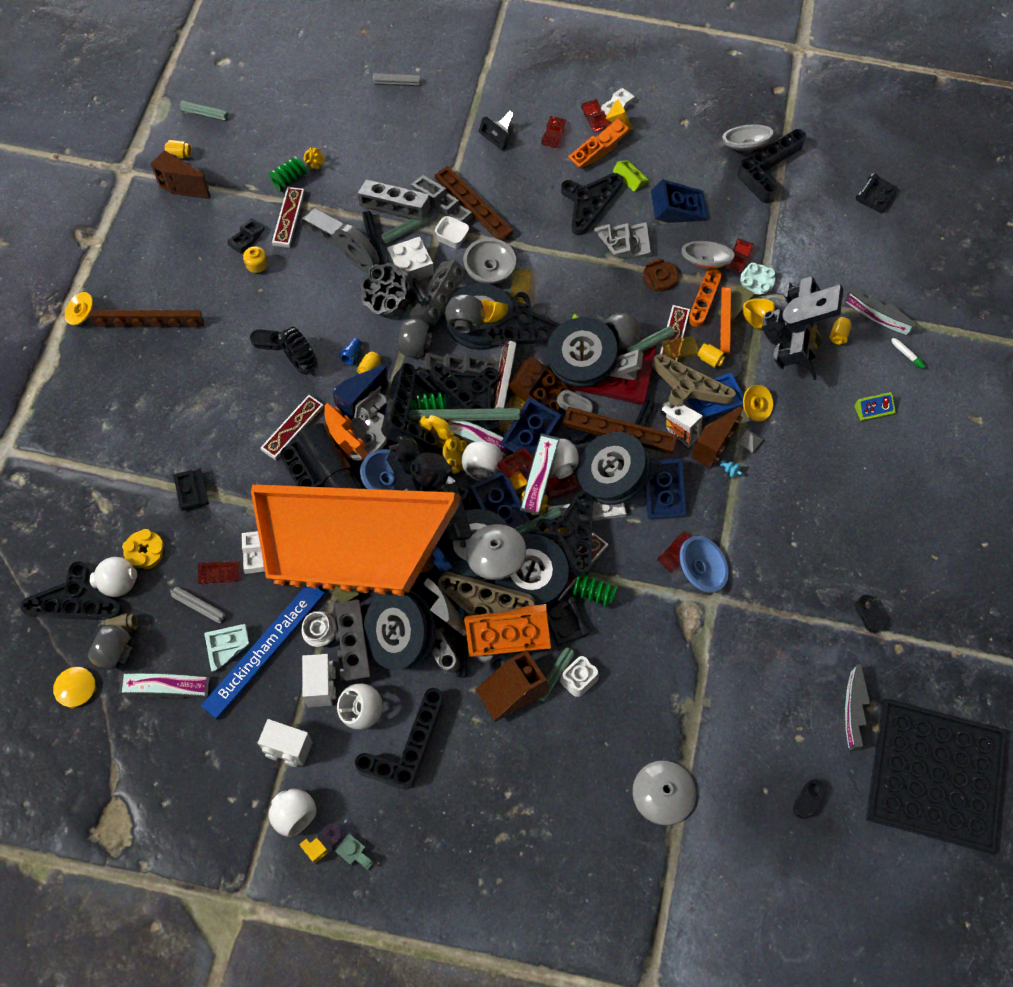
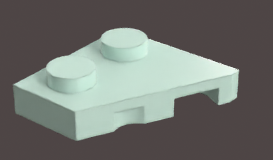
(225, 644)

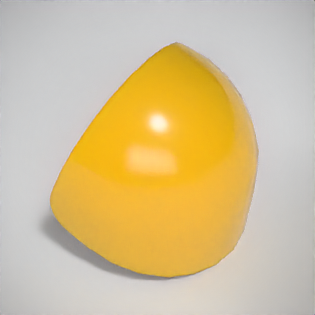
(755, 310)
(494, 311)

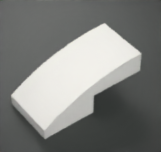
(623, 96)
(252, 553)

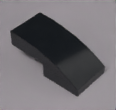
(247, 236)

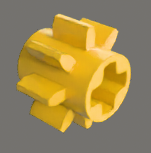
(314, 158)

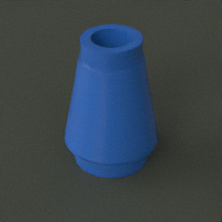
(350, 352)

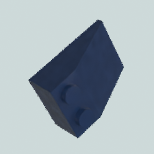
(678, 203)
(358, 388)
(533, 421)
(665, 489)
(499, 497)

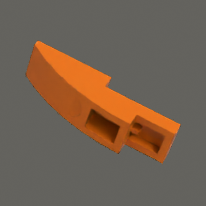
(599, 146)
(343, 433)

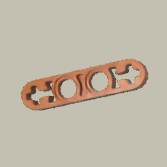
(704, 297)
(725, 319)

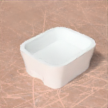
(451, 232)
(579, 676)

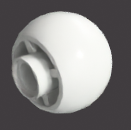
(565, 459)
(481, 460)
(359, 706)
(291, 812)

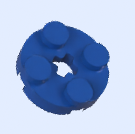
(439, 560)

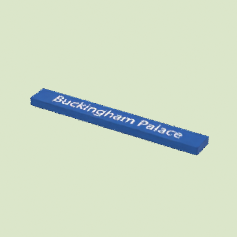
(262, 651)

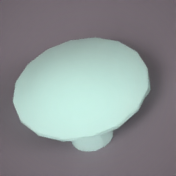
(758, 278)

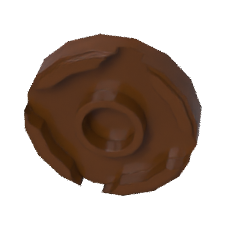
(660, 275)

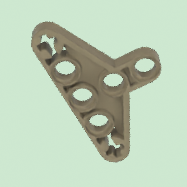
(696, 388)
(471, 600)

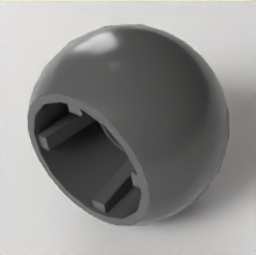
(465, 313)
(625, 329)
(414, 337)
(110, 647)

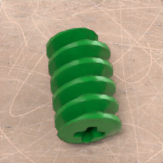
(287, 172)
(428, 404)
(595, 590)

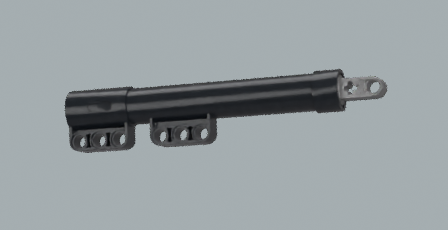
(328, 467)

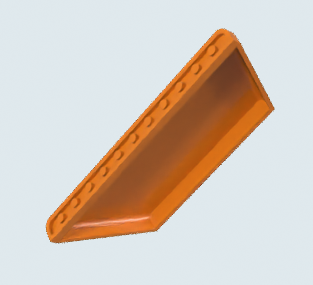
(349, 535)

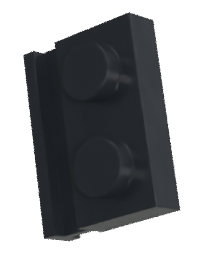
(191, 489)

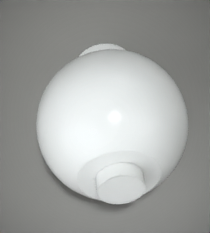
(114, 577)

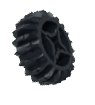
(298, 350)

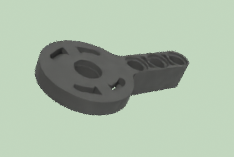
(348, 239)

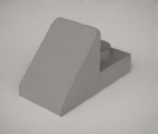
(628, 365)

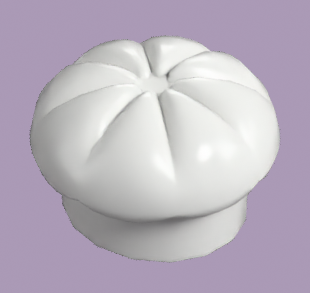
(319, 628)

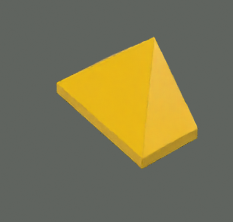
(617, 111)

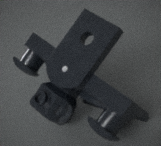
(805, 308)
(431, 474)

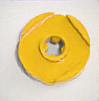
(439, 427)
(139, 539)

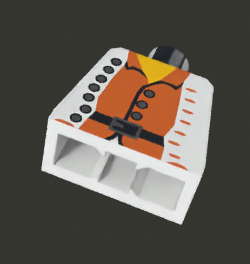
(683, 423)

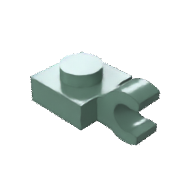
(352, 850)

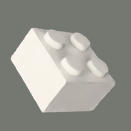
(412, 258)
(317, 680)
(285, 743)

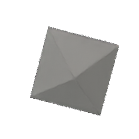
(750, 441)

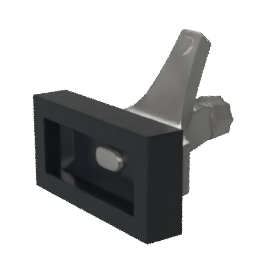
(497, 131)

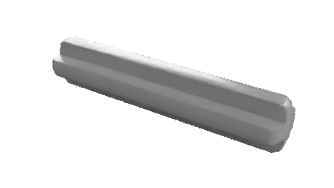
(399, 79)
(198, 605)

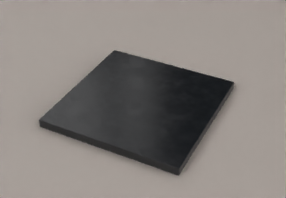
(937, 776)

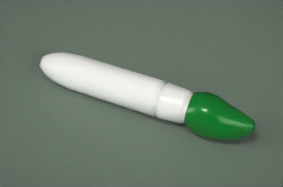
(908, 353)

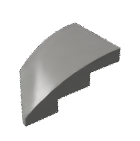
(626, 240)
(445, 608)

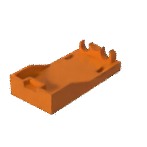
(508, 631)

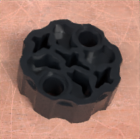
(387, 290)

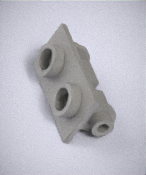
(365, 407)

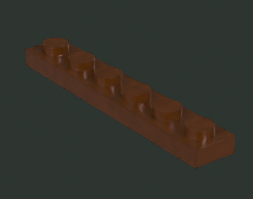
(470, 200)
(147, 318)
(602, 425)

